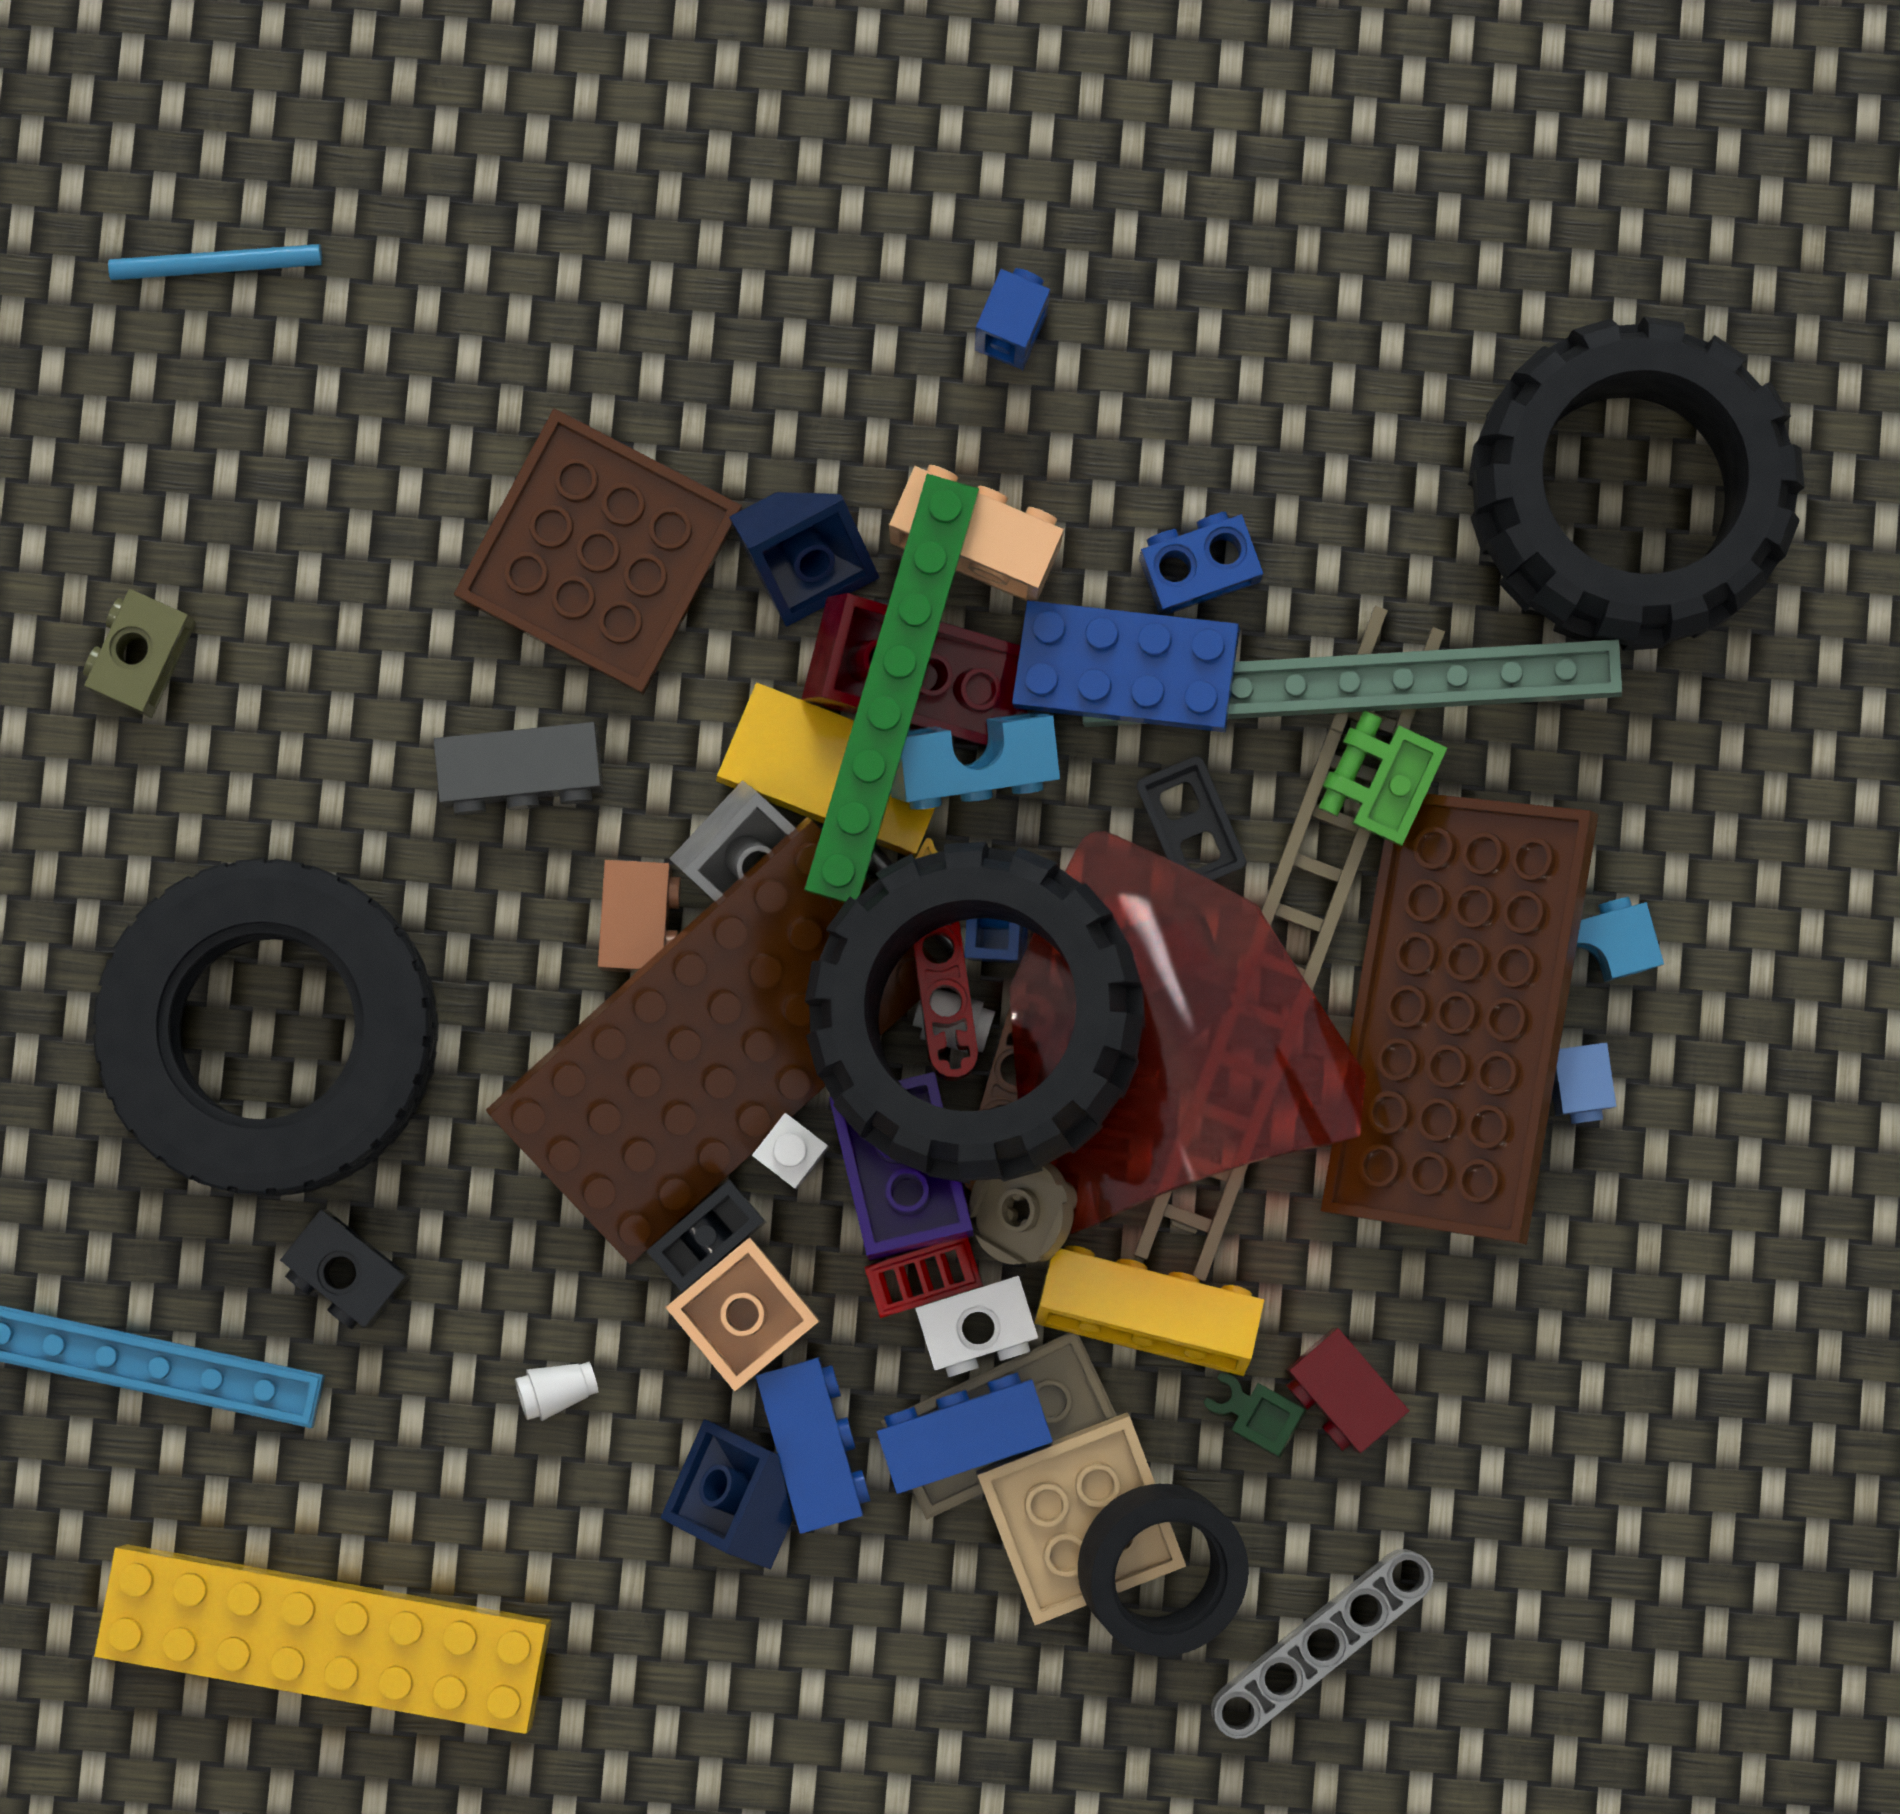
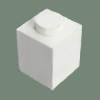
(790, 1151)

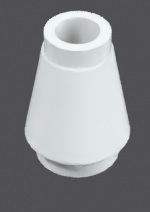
(554, 1388)

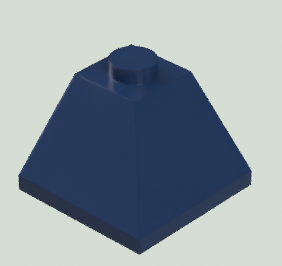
(804, 550)
(731, 1496)

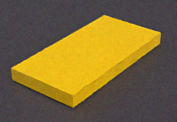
(794, 758)

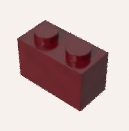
(1345, 1391)

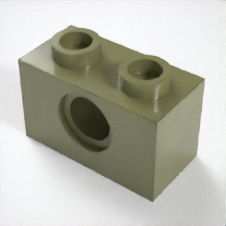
(144, 683)

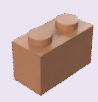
(635, 913)

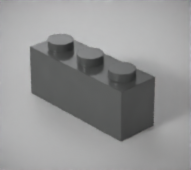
(519, 767)

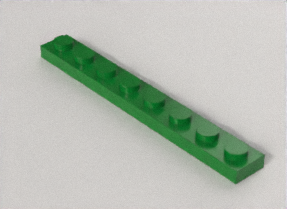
(892, 689)

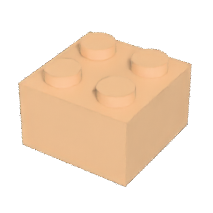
(742, 1314)

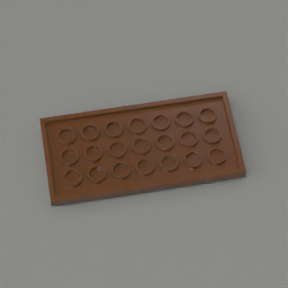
(1463, 1016)
(689, 1056)

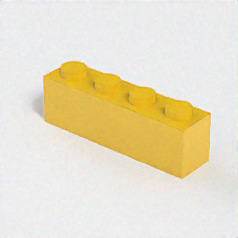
(1150, 1310)

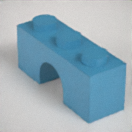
(1017, 755)
(1621, 939)

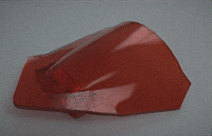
(1230, 1045)

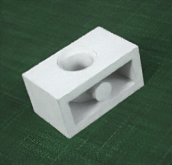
(944, 1319)

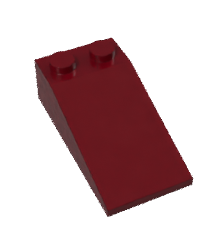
(963, 686)

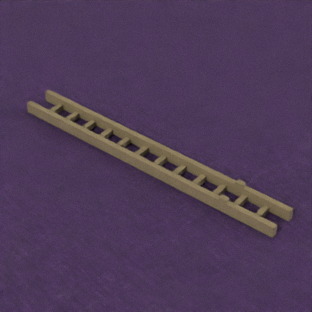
(1324, 927)

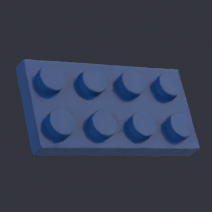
(1126, 666)

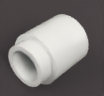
(947, 1004)

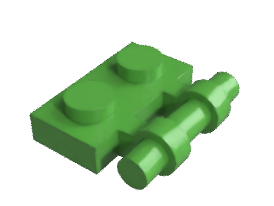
(1397, 786)

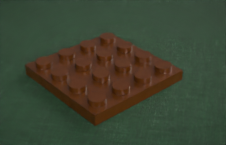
(598, 551)

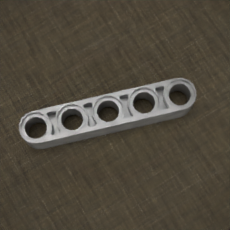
(1348, 1636)

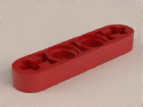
(953, 976)

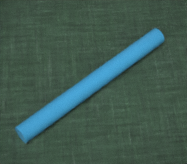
(215, 262)

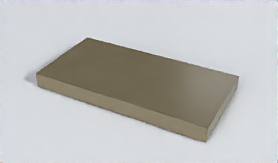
(1067, 1393)

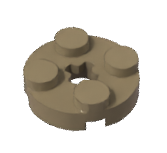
(1040, 1235)

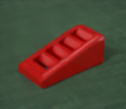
(880, 1289)

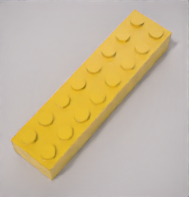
(323, 1638)

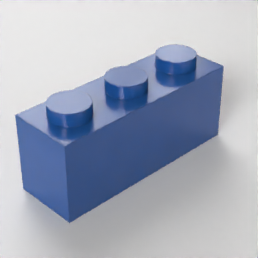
(963, 1433)
(812, 1444)

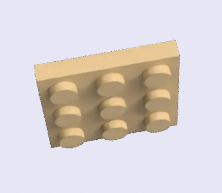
(1051, 1498)

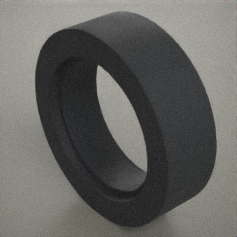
(1211, 1608)

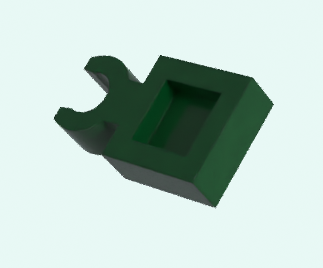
(1262, 1418)

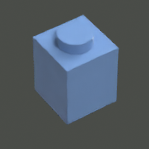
(1583, 1083)

